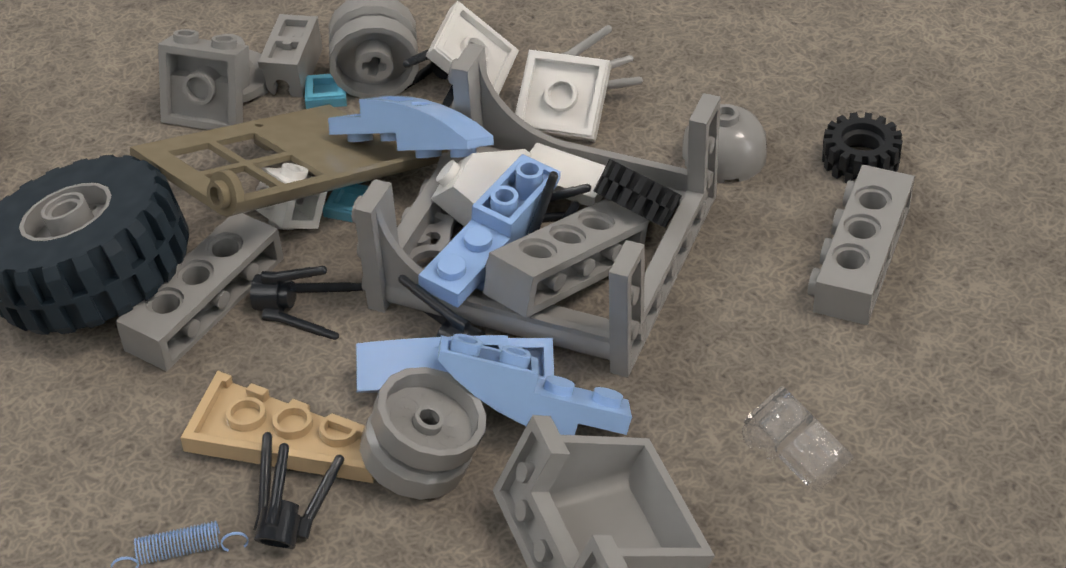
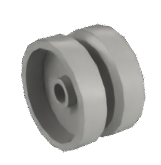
(370, 45)
(422, 433)

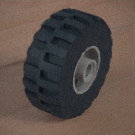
(87, 244)

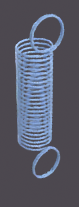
(206, 526)

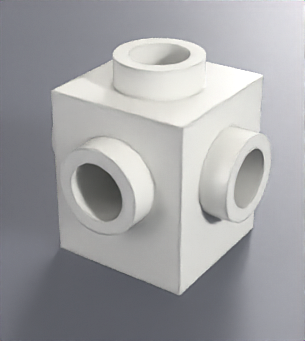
(294, 214)

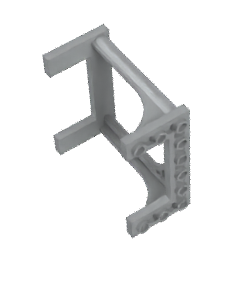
(633, 293)

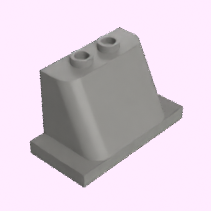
(595, 503)

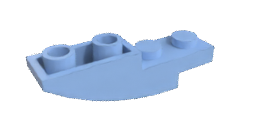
(413, 125)
(497, 220)
(381, 359)
(511, 386)

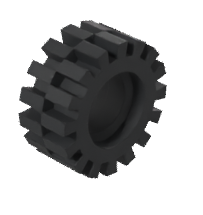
(860, 132)
(637, 193)

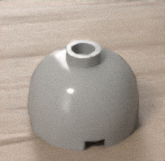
(741, 144)

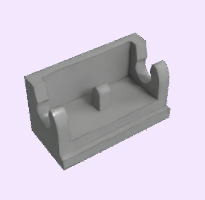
(291, 52)

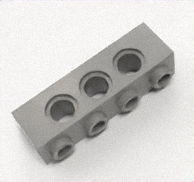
(862, 244)
(561, 257)
(201, 291)

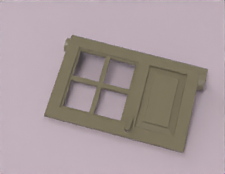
(296, 138)

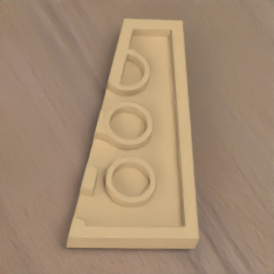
(235, 417)

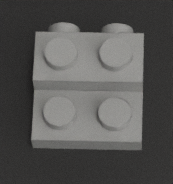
(202, 80)

